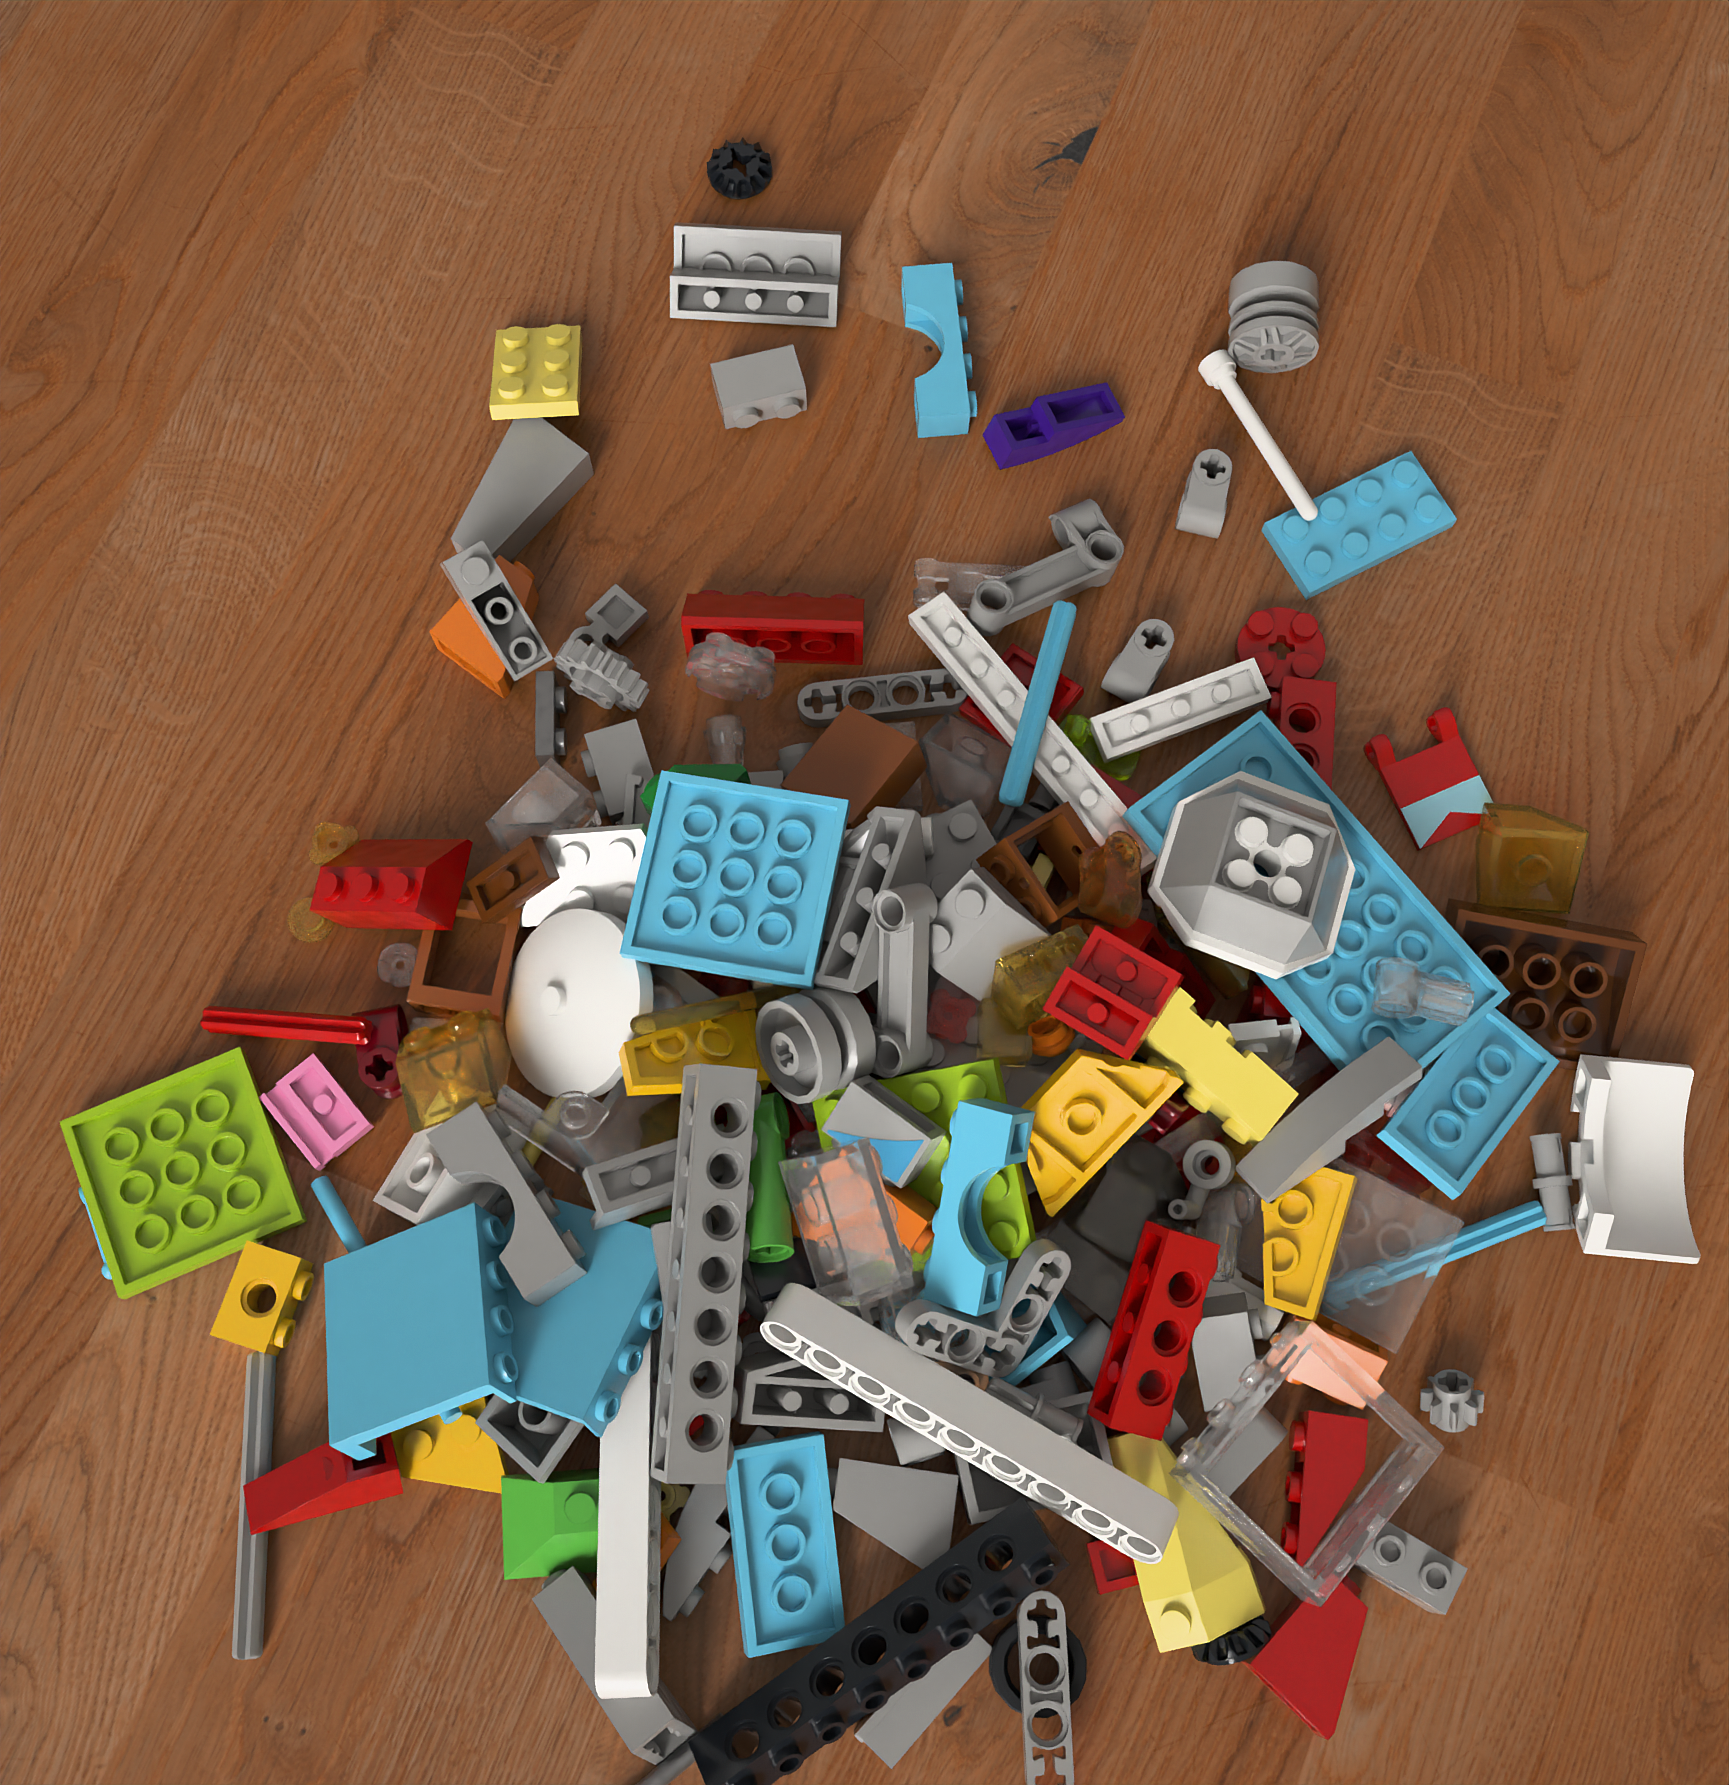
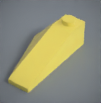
(1203, 1578)

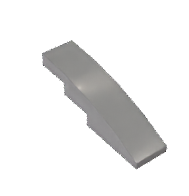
(1327, 1118)

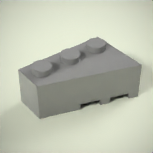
(789, 1394)

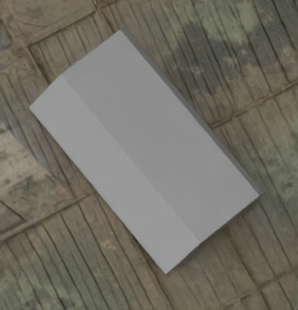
(755, 274)

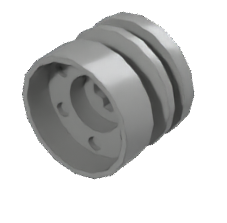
(1273, 317)

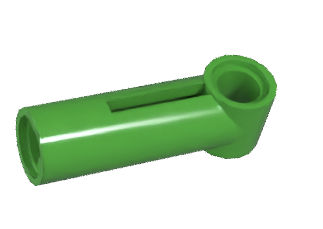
(770, 1215)

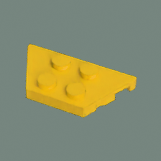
(1087, 1116)
(451, 1452)

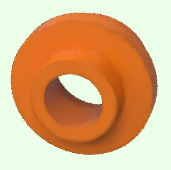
(1050, 1036)

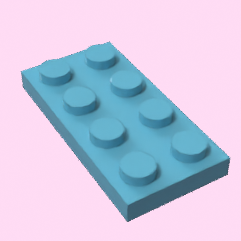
(1359, 525)
(1467, 1102)
(784, 1544)

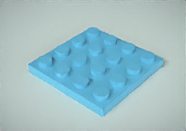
(736, 880)

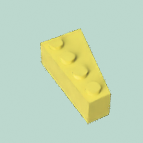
(1214, 1074)

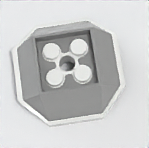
(1221, 901)

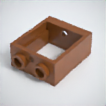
(1058, 835)
(452, 1002)

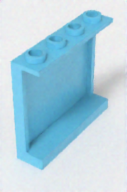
(417, 1327)
(591, 1335)

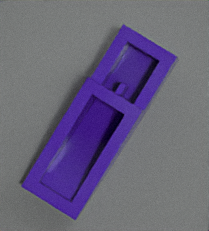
(1051, 424)

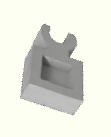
(612, 618)

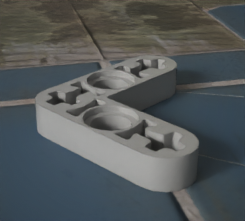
(999, 1329)

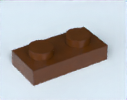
(513, 880)

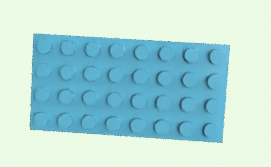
(1380, 919)

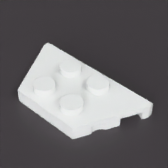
(595, 872)

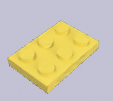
(536, 372)

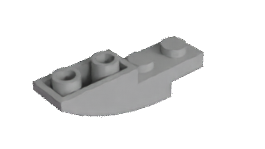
(702, 1544)

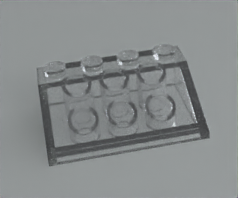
(1383, 1258)

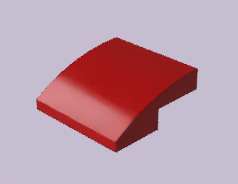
(1113, 993)

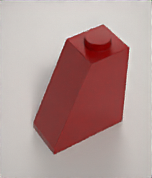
(1313, 1656)

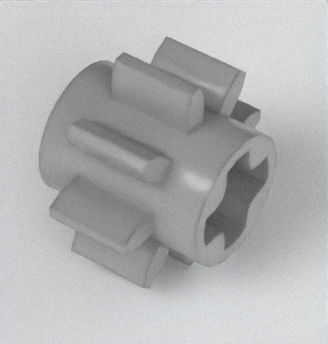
(1452, 1400)

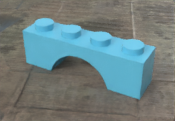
(931, 307)
(964, 1265)

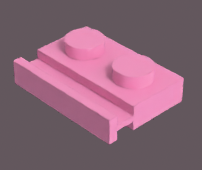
(316, 1112)

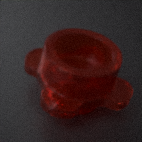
(953, 1029)

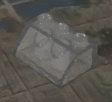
(847, 1223)

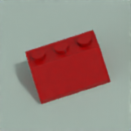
(394, 884)

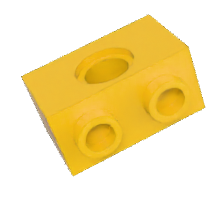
(256, 1271)

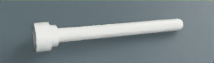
(1219, 371)

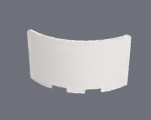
(1631, 1159)

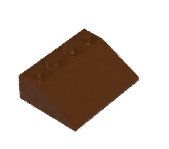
(1564, 977)

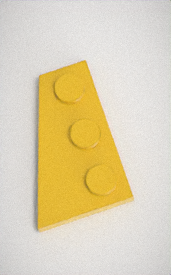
(656, 1060)
(1302, 1240)

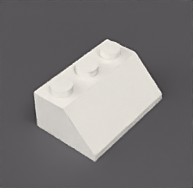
(421, 1185)

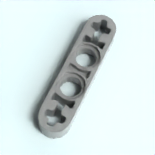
(881, 689)
(1049, 1695)

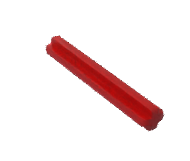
(287, 1025)

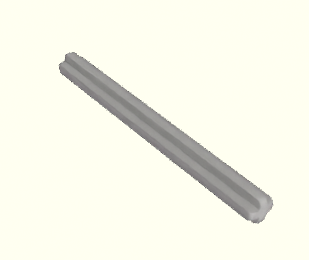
(252, 1549)

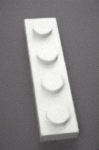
(1179, 710)

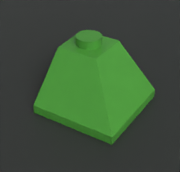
(550, 1523)

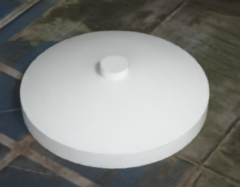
(574, 1003)

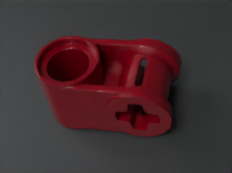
(382, 1050)

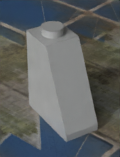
(897, 1506)

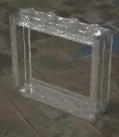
(1368, 1511)

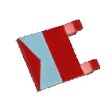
(1433, 789)

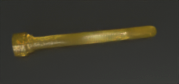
(708, 1009)

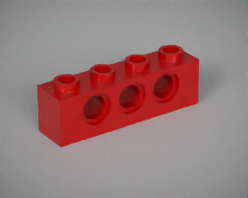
(1132, 1346)

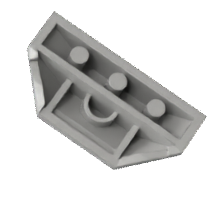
(873, 858)

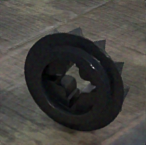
(729, 180)
(1236, 1644)

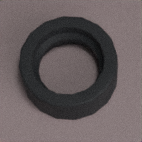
(999, 1665)

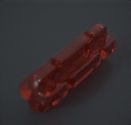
(722, 984)

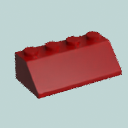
(790, 626)

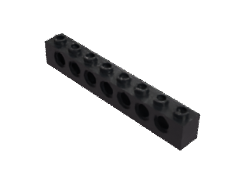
(890, 1627)

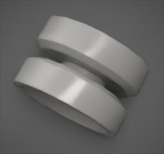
(815, 1042)

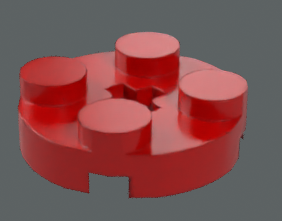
(1285, 626)

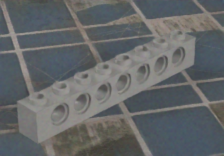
(687, 1296)

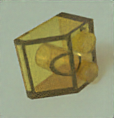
(452, 1067)

